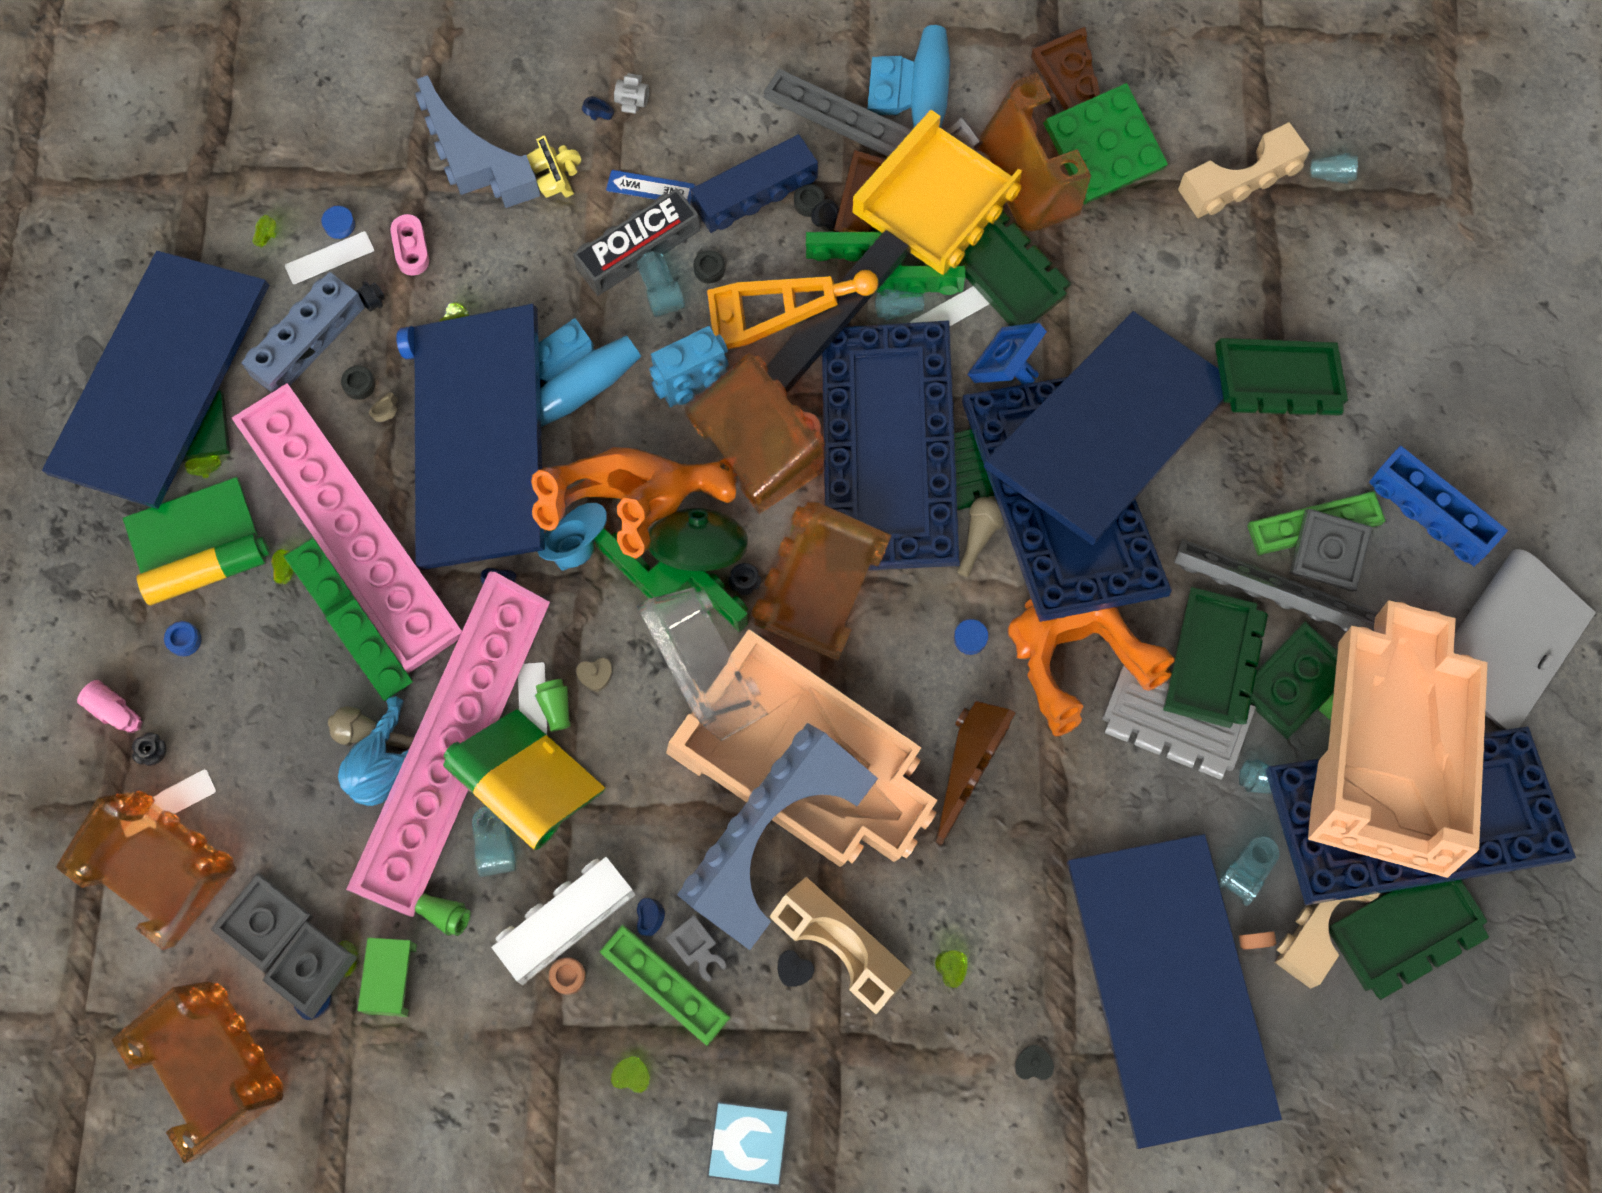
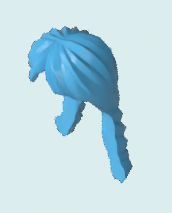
(367, 769)

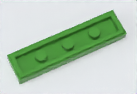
(1283, 529)
(665, 985)

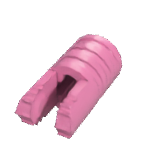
(108, 707)

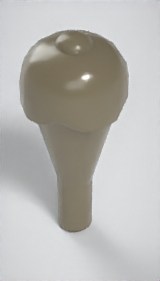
(984, 521)
(351, 726)

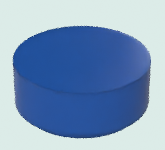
(338, 222)
(405, 342)
(971, 637)
(182, 638)

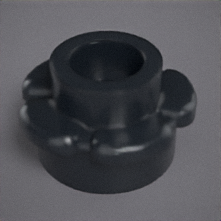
(371, 296)
(744, 570)
(155, 755)

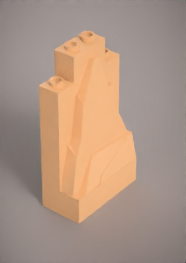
(793, 697)
(1404, 745)

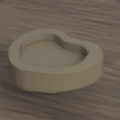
(384, 408)
(595, 675)

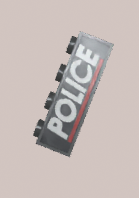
(654, 229)

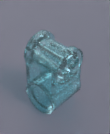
(492, 848)
(1245, 874)

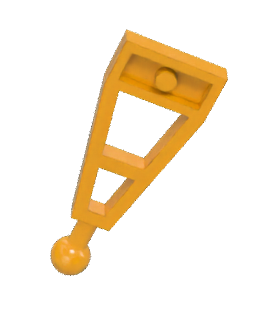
(728, 310)

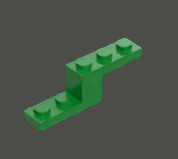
(853, 245)
(667, 579)
(348, 618)

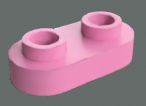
(411, 246)

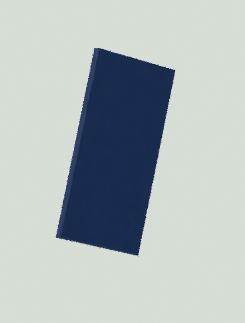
(156, 379)
(1109, 427)
(477, 437)
(893, 438)
(1059, 566)
(1516, 826)
(1172, 992)

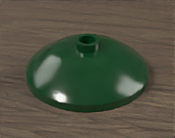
(698, 540)

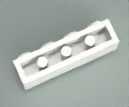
(563, 920)

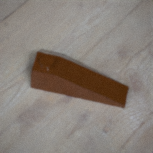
(974, 747)

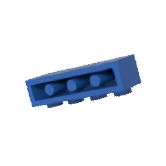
(1437, 506)

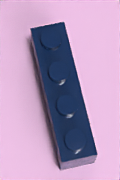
(754, 183)

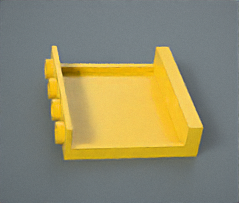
(935, 194)

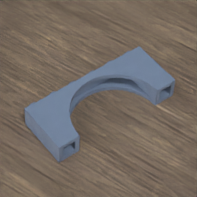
(721, 882)

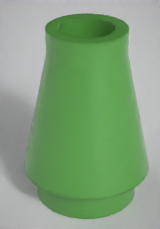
(553, 701)
(445, 914)

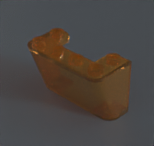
(1012, 144)
(758, 432)
(818, 578)
(148, 863)
(204, 1063)

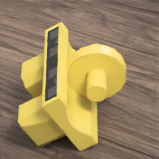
(546, 157)

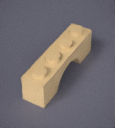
(1212, 186)
(812, 915)
(1309, 950)

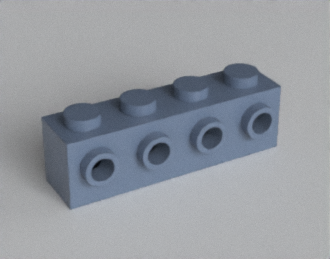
(311, 324)

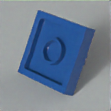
(1008, 355)

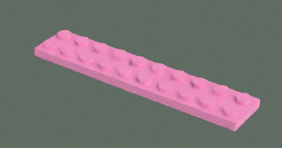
(348, 528)
(467, 700)

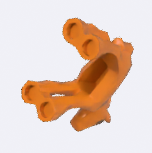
(644, 481)
(1038, 641)

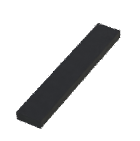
(825, 326)

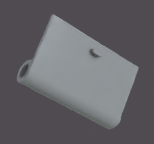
(1524, 632)

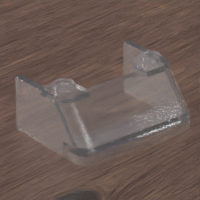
(701, 662)

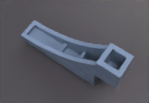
(472, 159)

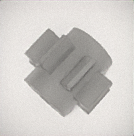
(631, 93)

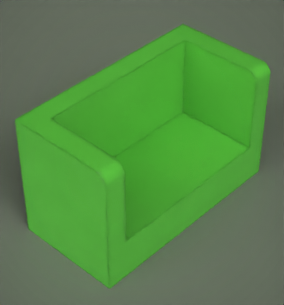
(385, 977)

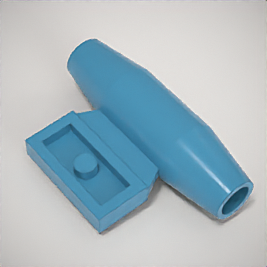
(917, 85)
(577, 371)

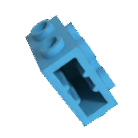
(688, 366)

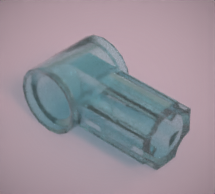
(662, 292)

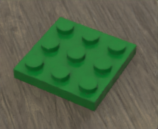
(1110, 140)

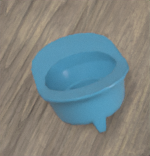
(574, 536)

